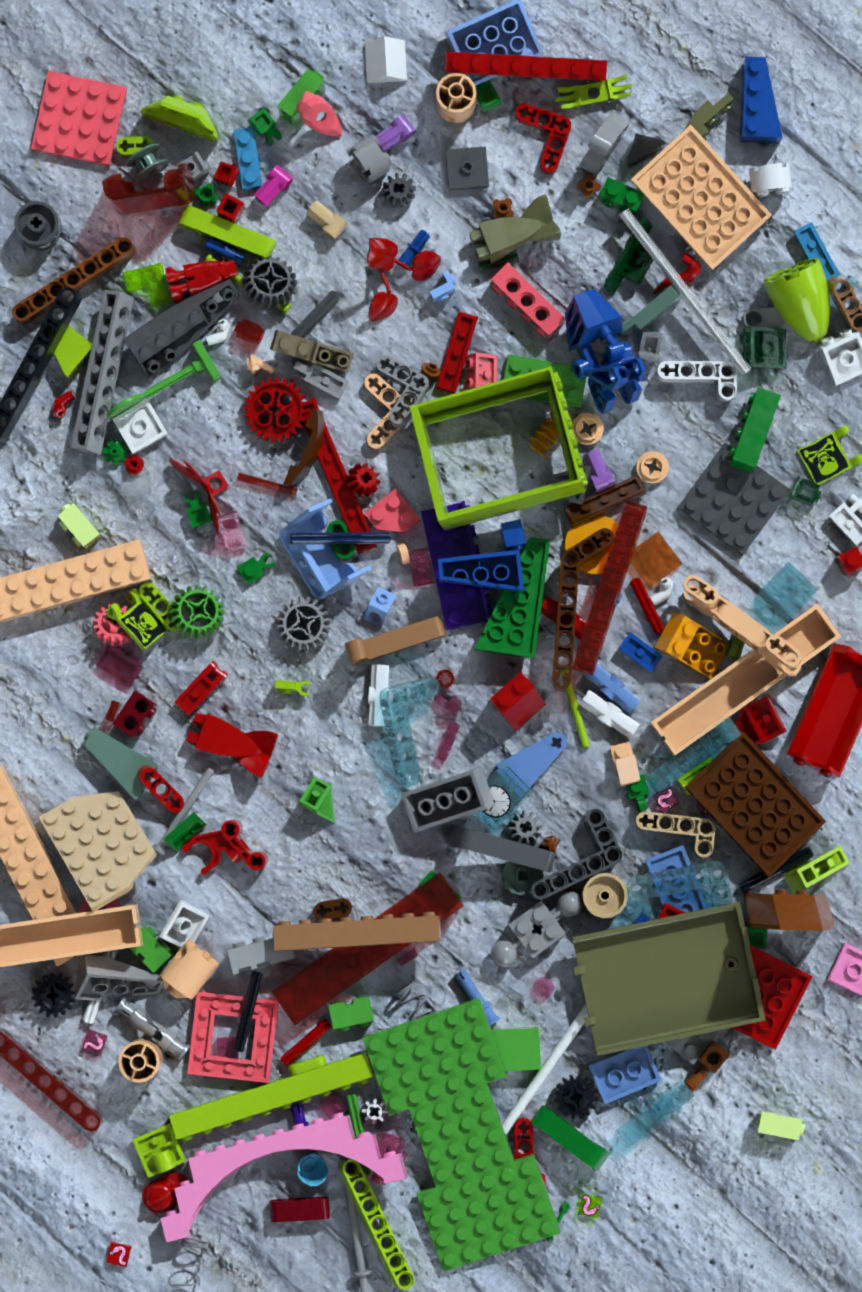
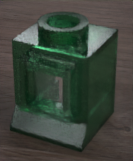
(805, 491)

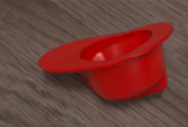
(160, 1194)

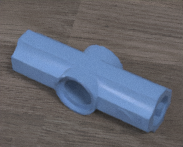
(613, 689)

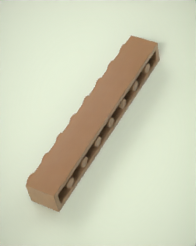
(357, 933)

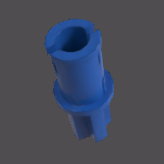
(414, 248)
(224, 251)

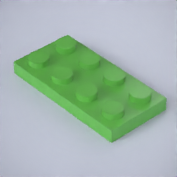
(572, 386)

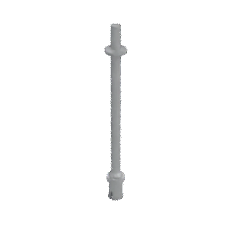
(361, 1271)

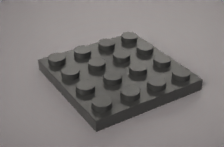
(732, 501)

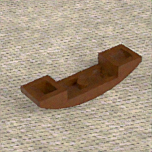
(316, 423)

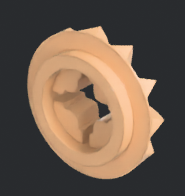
(590, 420)
(661, 464)

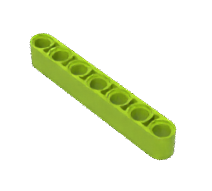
(383, 1230)

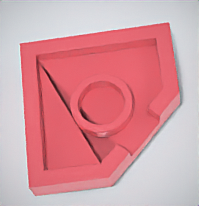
(392, 514)

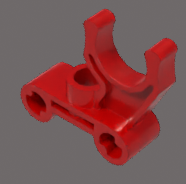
(231, 844)

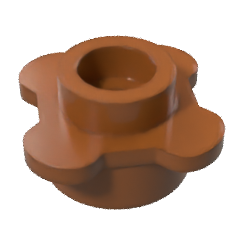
(588, 192)
(503, 203)

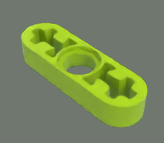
(147, 599)

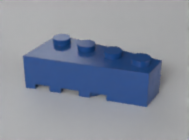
(758, 107)
(486, 570)

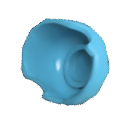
(311, 1169)

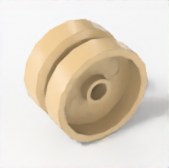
(607, 883)

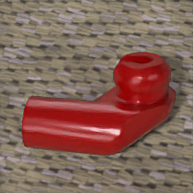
(60, 404)

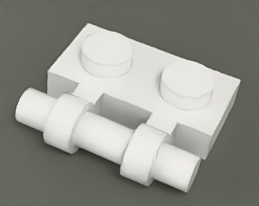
(847, 521)

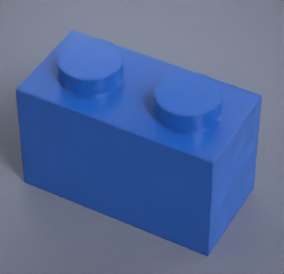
(513, 535)

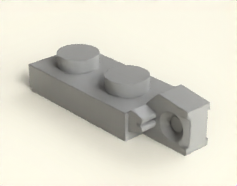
(322, 379)

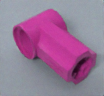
(276, 182)

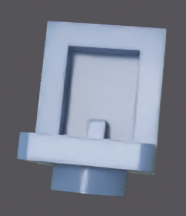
(443, 291)

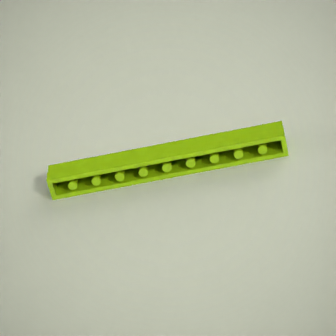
(271, 1095)

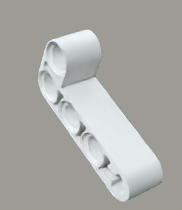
(697, 377)

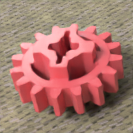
(109, 628)

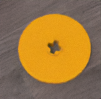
(584, 530)

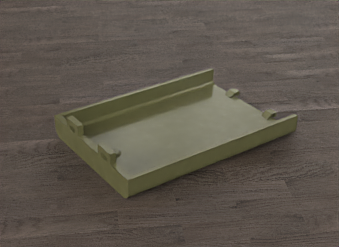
(668, 978)

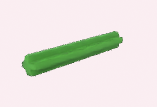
(355, 1115)

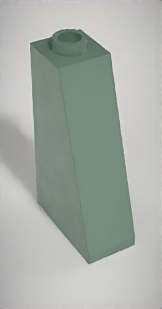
(119, 760)

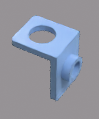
(379, 604)

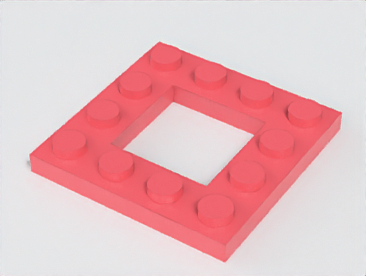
(200, 1058)

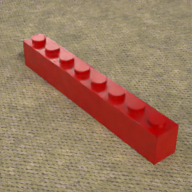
(525, 66)

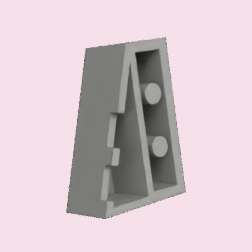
(256, 955)

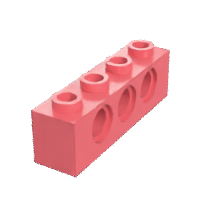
(510, 275)

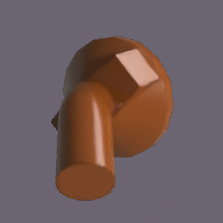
(430, 370)
(550, 843)

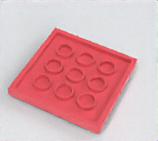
(79, 118)

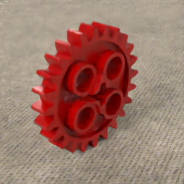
(257, 409)

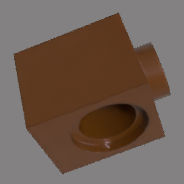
(721, 1053)

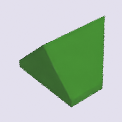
(319, 799)

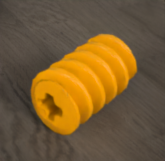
(544, 438)

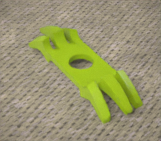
(605, 89)

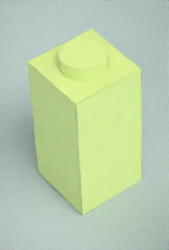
(79, 525)
(779, 1125)

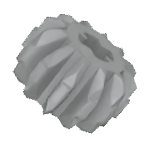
(522, 821)

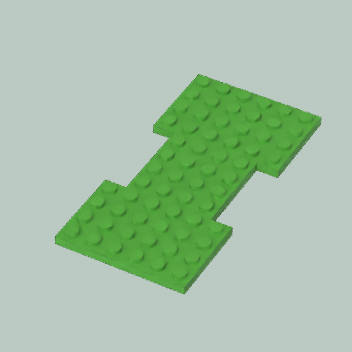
(480, 1193)

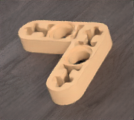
(373, 391)

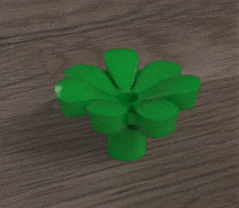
(119, 455)

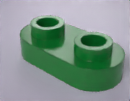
(337, 547)

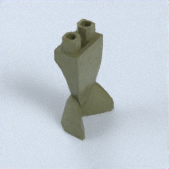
(508, 233)

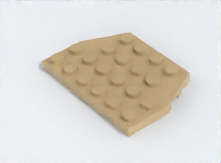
(99, 845)

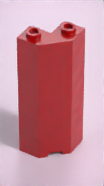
(832, 715)

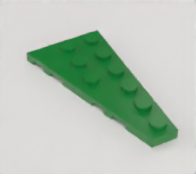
(516, 616)

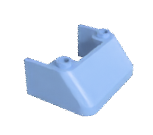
(318, 563)

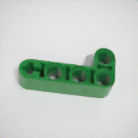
(570, 1138)

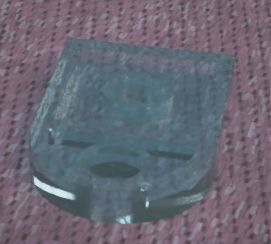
(783, 594)

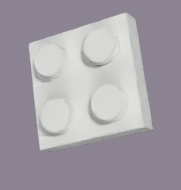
(140, 426)

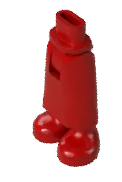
(199, 276)

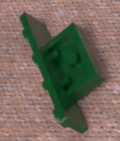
(632, 263)

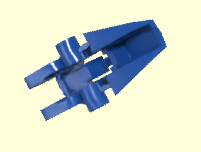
(592, 318)

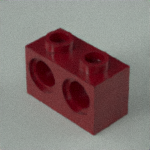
(130, 711)

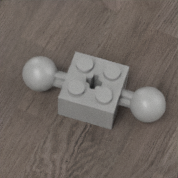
(505, 952)

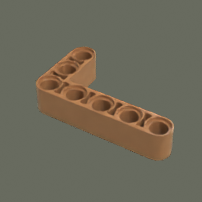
(840, 297)
(394, 641)

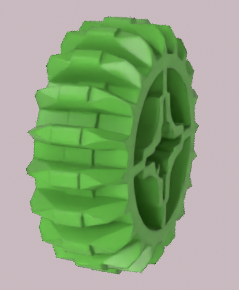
(203, 616)

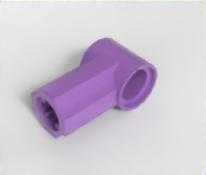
(398, 131)
(600, 475)

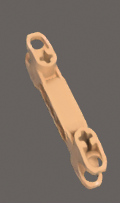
(772, 647)

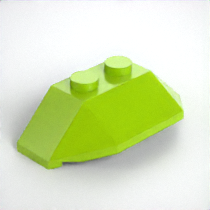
(181, 115)

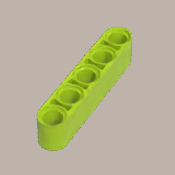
(226, 232)

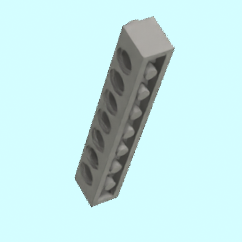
(102, 372)

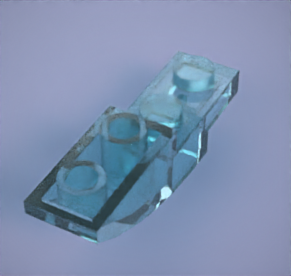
(655, 1112)

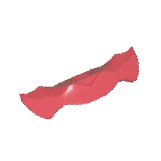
(310, 107)

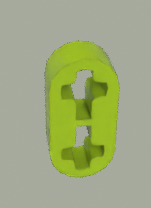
(132, 141)
(307, 1065)

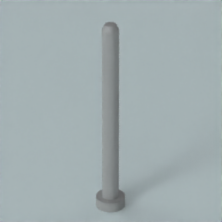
(187, 806)

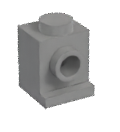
(200, 167)

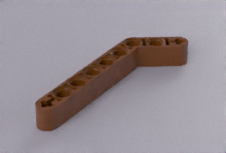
(570, 610)

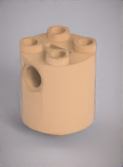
(455, 97)
(188, 971)
(136, 1069)

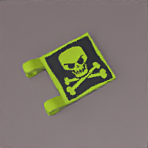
(826, 457)
(138, 621)

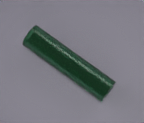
(486, 265)

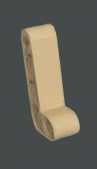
(674, 828)

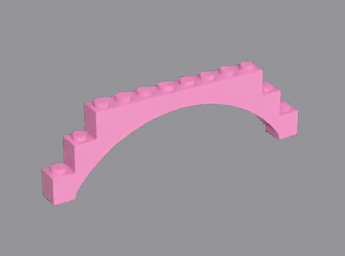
(213, 1168)

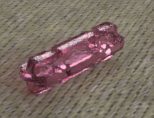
(447, 741)

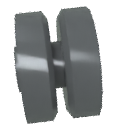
(29, 217)

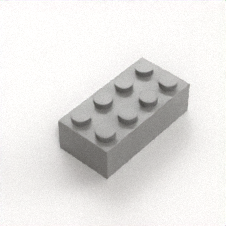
(447, 799)

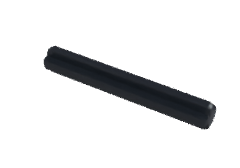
(760, 878)
(247, 1012)

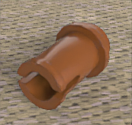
(696, 1079)

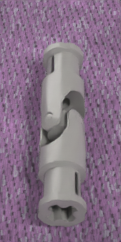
(144, 1023)

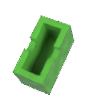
(152, 950)
(346, 1015)

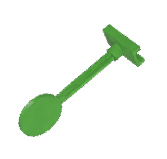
(203, 362)

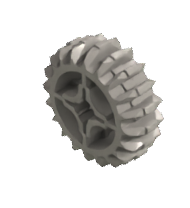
(312, 619)

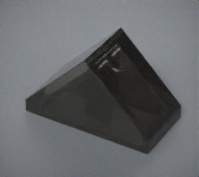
(644, 147)

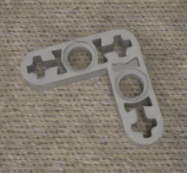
(410, 389)

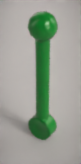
(565, 1206)

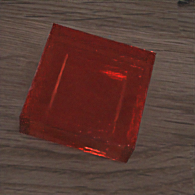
(113, 711)

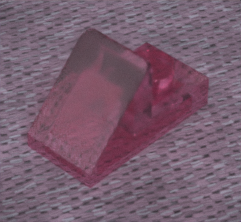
(231, 531)
(421, 567)

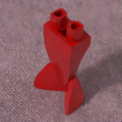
(222, 738)

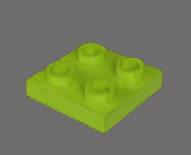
(159, 1150)

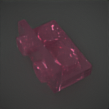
(120, 665)

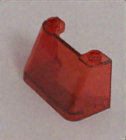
(177, 191)

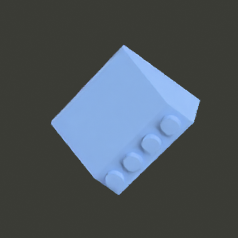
(498, 31)

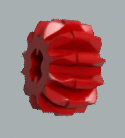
(354, 478)

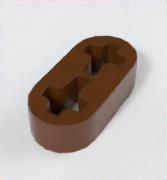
(331, 904)

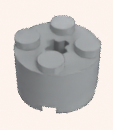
(369, 159)

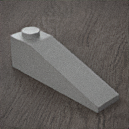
(107, 977)

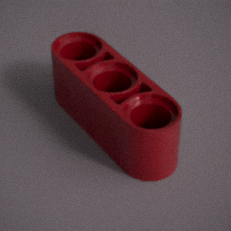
(299, 1209)

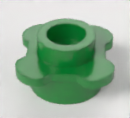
(212, 197)

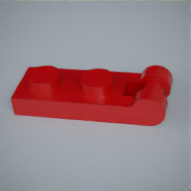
(200, 688)

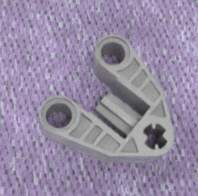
(604, 143)

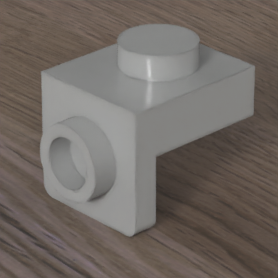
(650, 346)

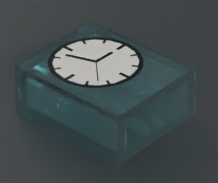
(507, 793)

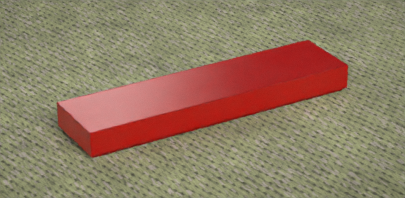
(457, 353)

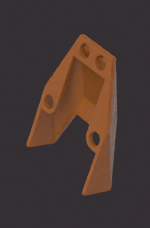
(788, 911)

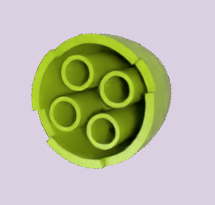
(802, 298)

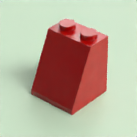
(517, 701)

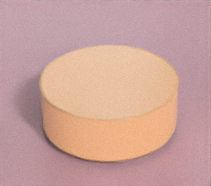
(403, 553)

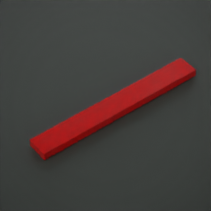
(336, 479)

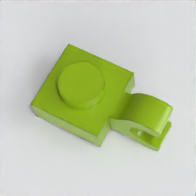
(286, 686)

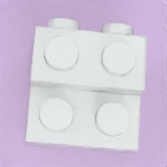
(843, 355)

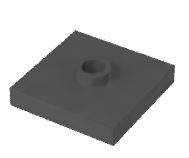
(467, 168)

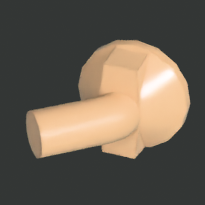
(255, 364)

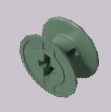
(147, 163)

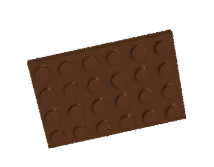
(755, 804)

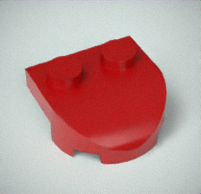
(760, 721)

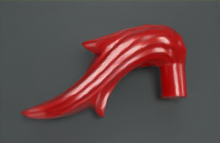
(688, 276)

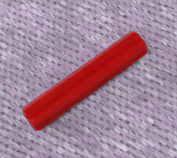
(647, 605)
(306, 1042)

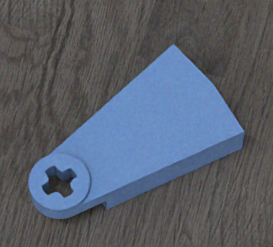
(535, 759)

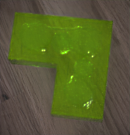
(149, 278)

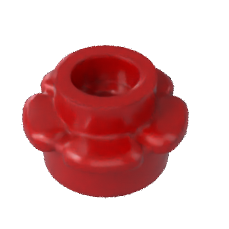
(134, 469)

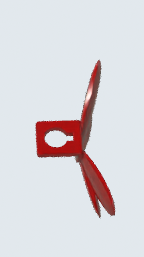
(192, 474)

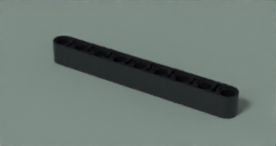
(39, 362)

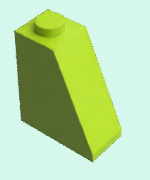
(71, 351)

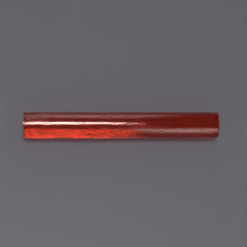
(267, 484)

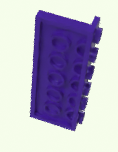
(459, 603)

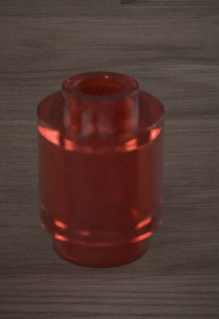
(249, 331)

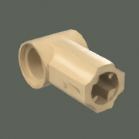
(331, 223)

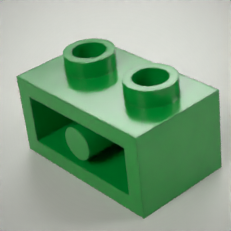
(620, 196)

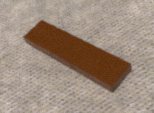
(605, 500)

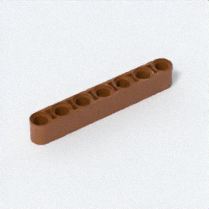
(78, 271)

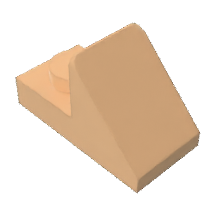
(625, 763)

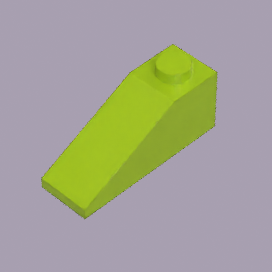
(816, 869)

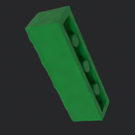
(754, 431)

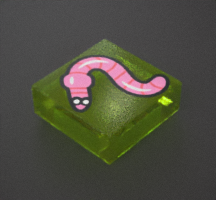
(590, 1205)

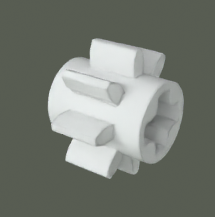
(374, 1117)

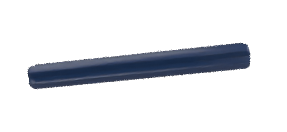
(340, 538)

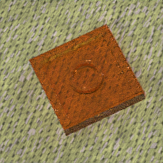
(654, 559)

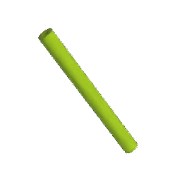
(576, 714)

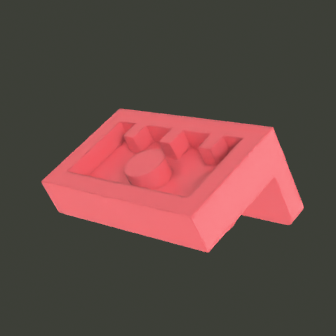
(480, 370)

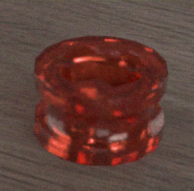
(450, 675)

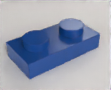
(640, 652)

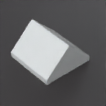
(385, 60)
(184, 924)

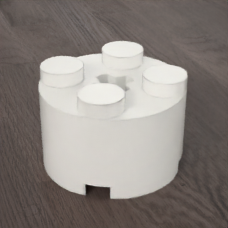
(770, 179)

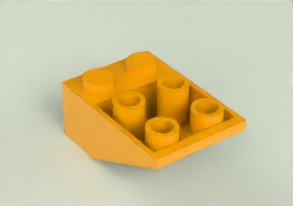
(692, 645)

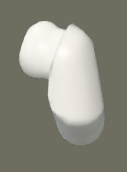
(221, 333)
(665, 591)

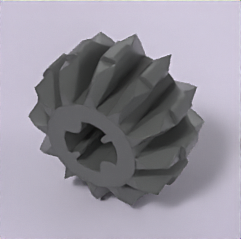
(407, 189)

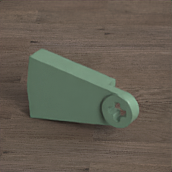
(652, 311)

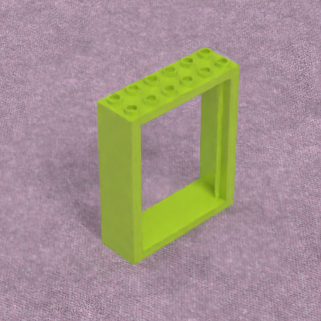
(486, 397)

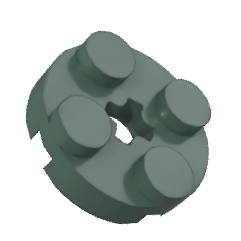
(517, 886)

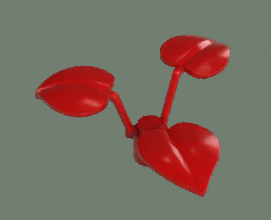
(382, 257)

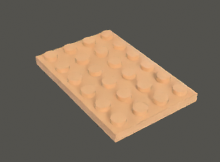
(701, 197)

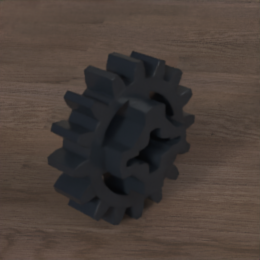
(53, 985)
(572, 1082)

